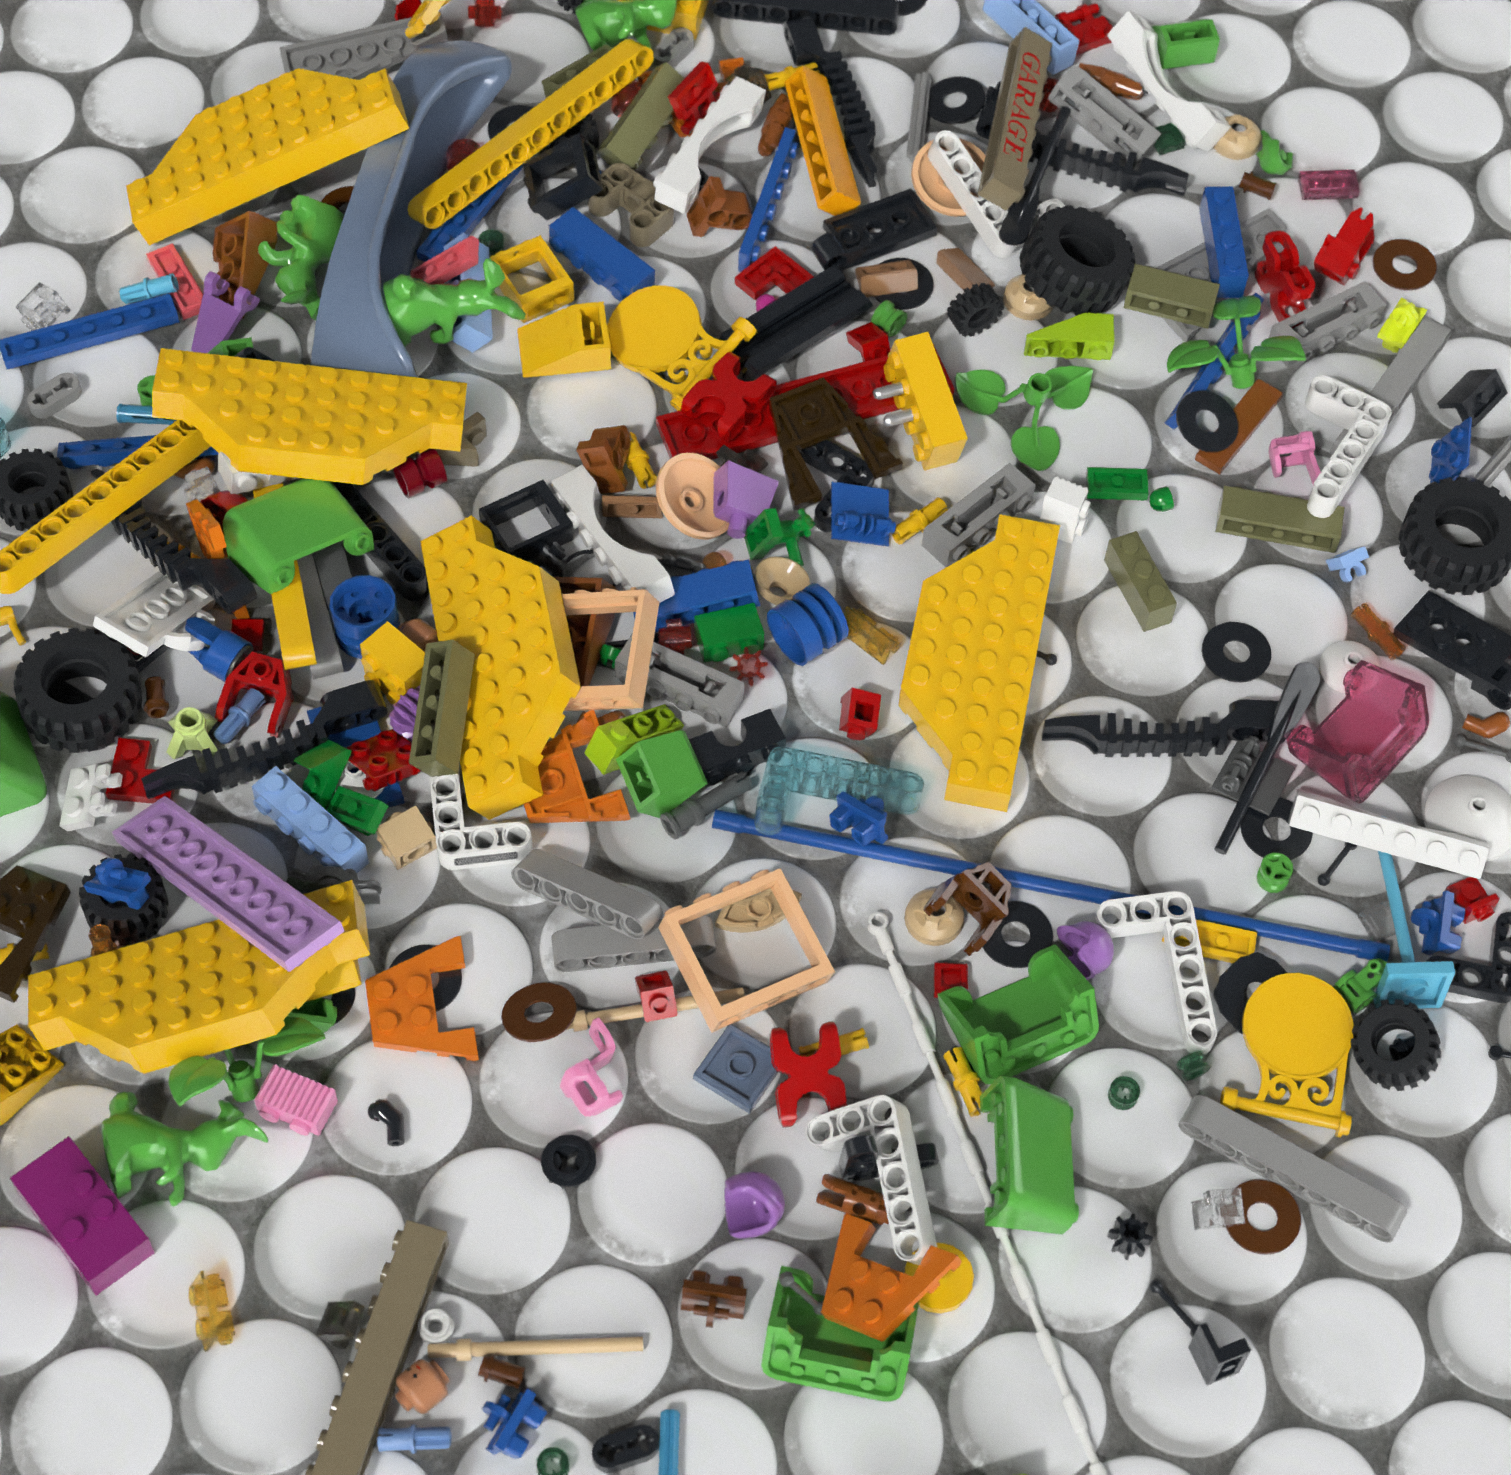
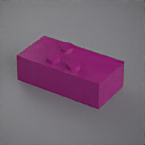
(82, 1215)

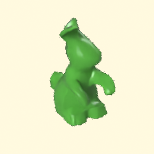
(616, 21)
(312, 232)
(418, 305)
(141, 1144)

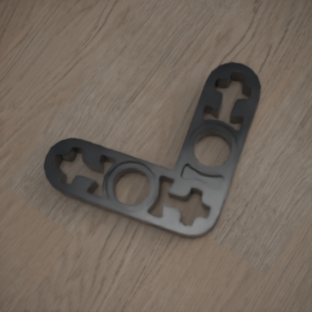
(842, 474)
(1488, 975)
(861, 1153)

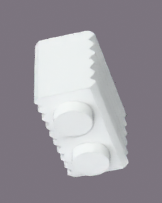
(1066, 506)

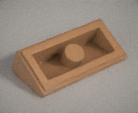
(961, 268)
(887, 278)
(631, 507)

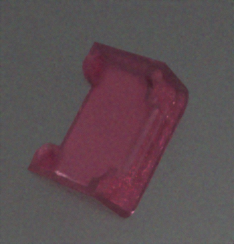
(1365, 731)

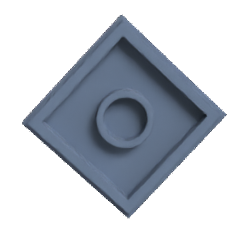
(737, 1068)

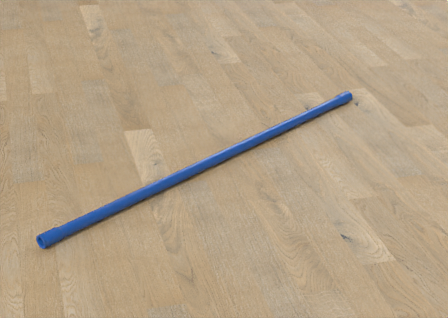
(741, 824)

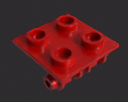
(382, 759)

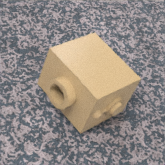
(406, 837)

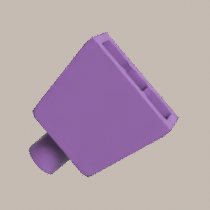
(741, 496)

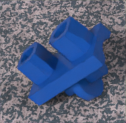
(863, 815)
(119, 883)
(1435, 923)
(523, 1410)

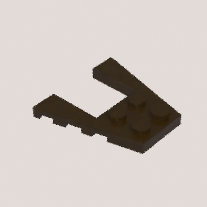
(812, 416)
(26, 910)

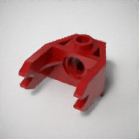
(1342, 255)
(266, 676)

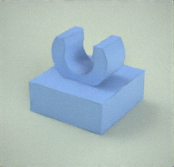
(1348, 560)

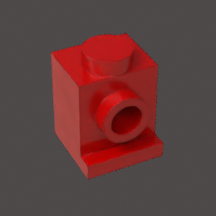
(865, 707)

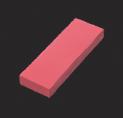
(449, 262)
(189, 296)

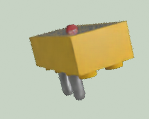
(925, 401)

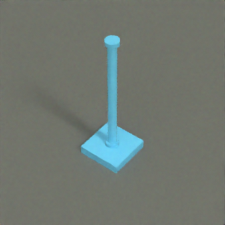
(1409, 981)

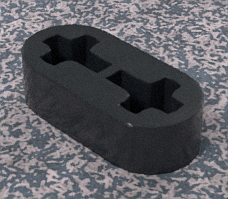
(623, 1440)

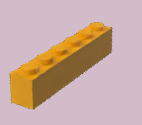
(822, 142)

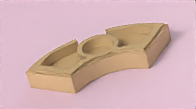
(752, 913)

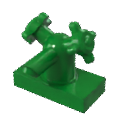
(770, 531)

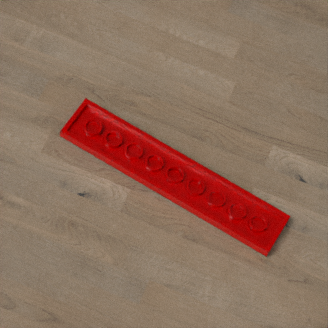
(852, 383)

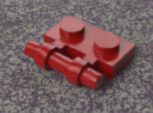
(1091, 31)
(694, 95)

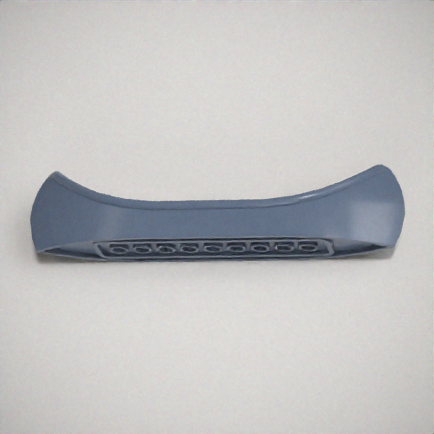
(443, 97)

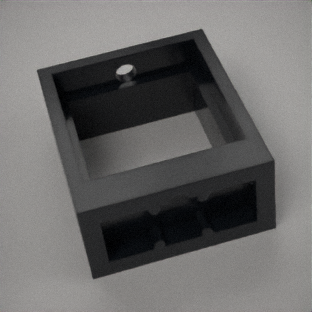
(573, 191)
(519, 502)

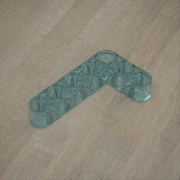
(826, 777)

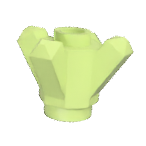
(191, 732)

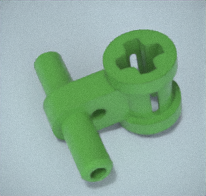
(1361, 984)

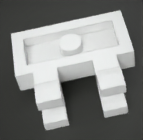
(83, 796)

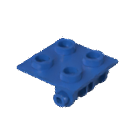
(1451, 453)
(860, 514)

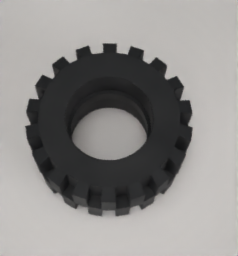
(28, 471)
(126, 922)
(1389, 1018)

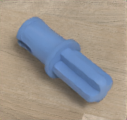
(239, 716)
(414, 1438)

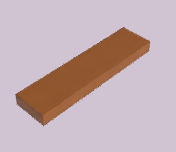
(1250, 414)

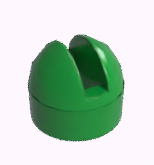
(1161, 499)
(609, 652)

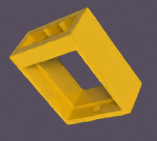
(544, 298)

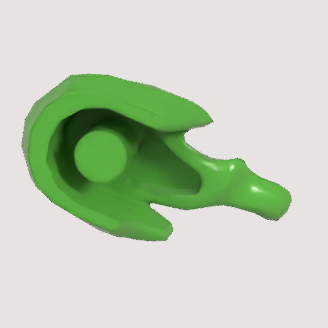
(1271, 159)

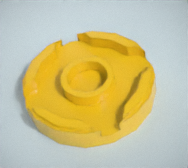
(953, 1287)

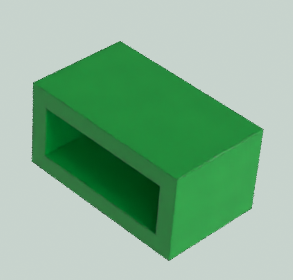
(728, 632)

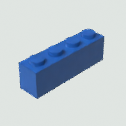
(1223, 241)
(599, 255)
(708, 592)

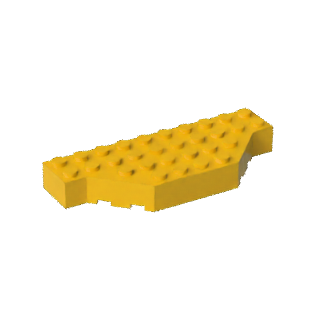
(262, 144)
(307, 416)
(977, 658)
(522, 660)
(186, 990)

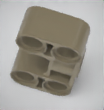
(635, 194)

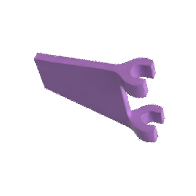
(217, 317)

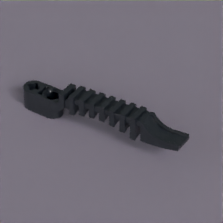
(859, 131)
(1150, 174)
(216, 576)
(340, 711)
(1244, 720)

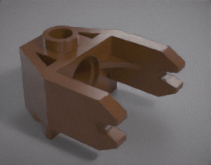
(986, 905)

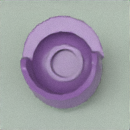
(1090, 947)

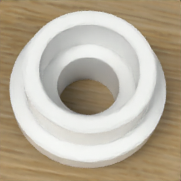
(435, 1316)

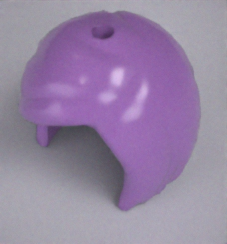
(752, 1204)

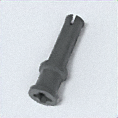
(694, 811)

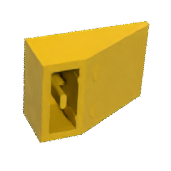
(566, 342)
(23, 1070)

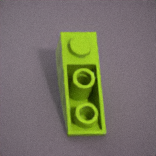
(1077, 337)
(620, 735)

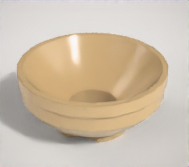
(1239, 144)
(1023, 302)
(780, 573)
(933, 929)

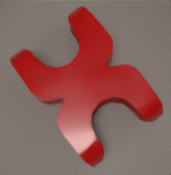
(1283, 276)
(728, 396)
(806, 1073)

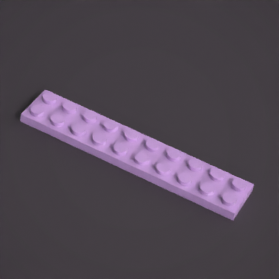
(229, 883)

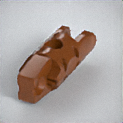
(1114, 82)
(777, 119)
(858, 1200)

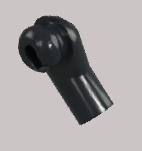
(392, 1117)

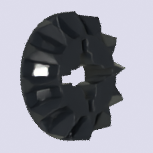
(566, 1147)

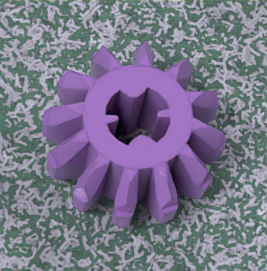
(404, 713)

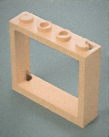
(614, 601)
(722, 1016)

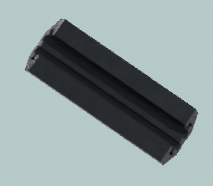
(798, 321)

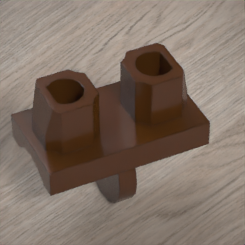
(713, 1299)

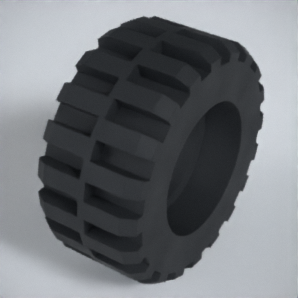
(1087, 238)
(1445, 563)
(69, 657)

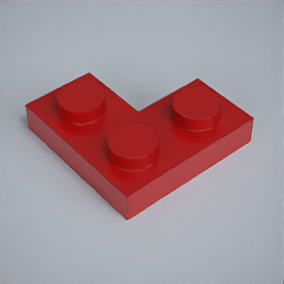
(771, 270)
(132, 762)

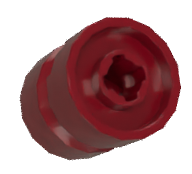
(419, 472)

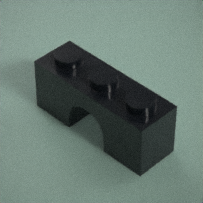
(759, 736)

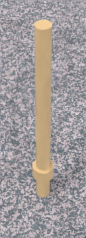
(584, 1019)
(465, 1349)

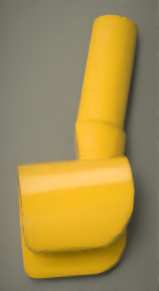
(8, 617)

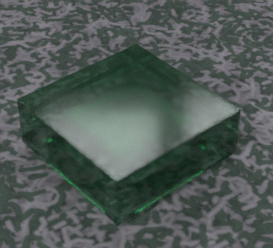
(1169, 140)

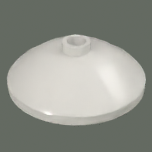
(1452, 810)

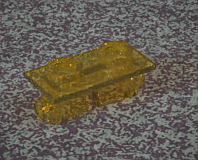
(868, 637)
(210, 1323)

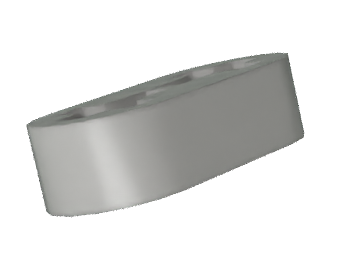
(670, 46)
(54, 395)

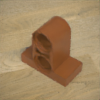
(719, 209)
(605, 457)

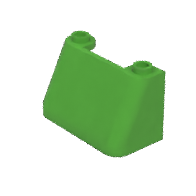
(290, 524)
(20, 772)
(1025, 1020)
(1031, 1158)
(828, 1356)

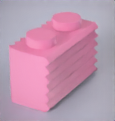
(295, 1101)

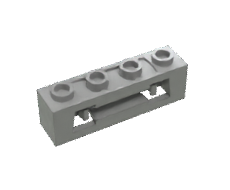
(1104, 114)
(1326, 323)
(1012, 496)
(681, 681)

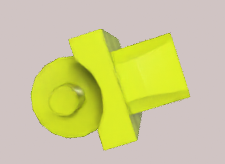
(1400, 325)

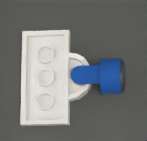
(165, 615)

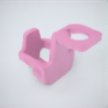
(1302, 450)
(573, 1078)

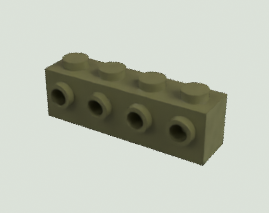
(642, 119)
(1277, 519)
(442, 708)

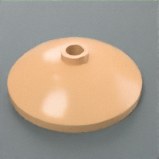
(931, 186)
(690, 481)

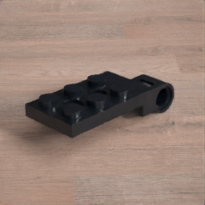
(850, 243)
(1481, 662)

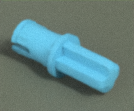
(149, 288)

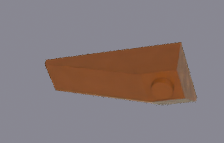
(238, 254)
(589, 630)

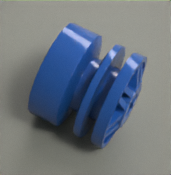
(359, 609)
(807, 624)

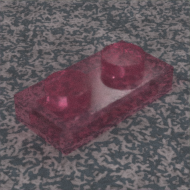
(1328, 184)

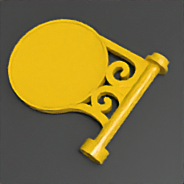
(659, 330)
(1299, 1034)

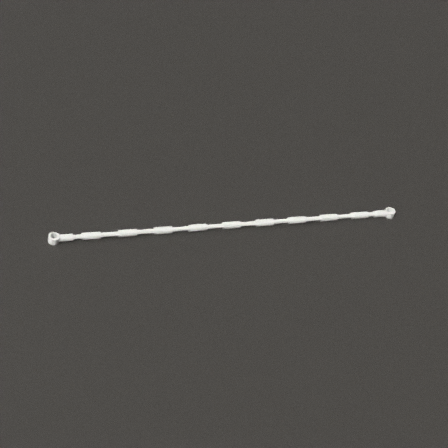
(976, 1169)

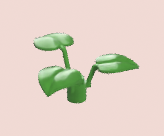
(1241, 367)
(1032, 446)
(199, 1074)

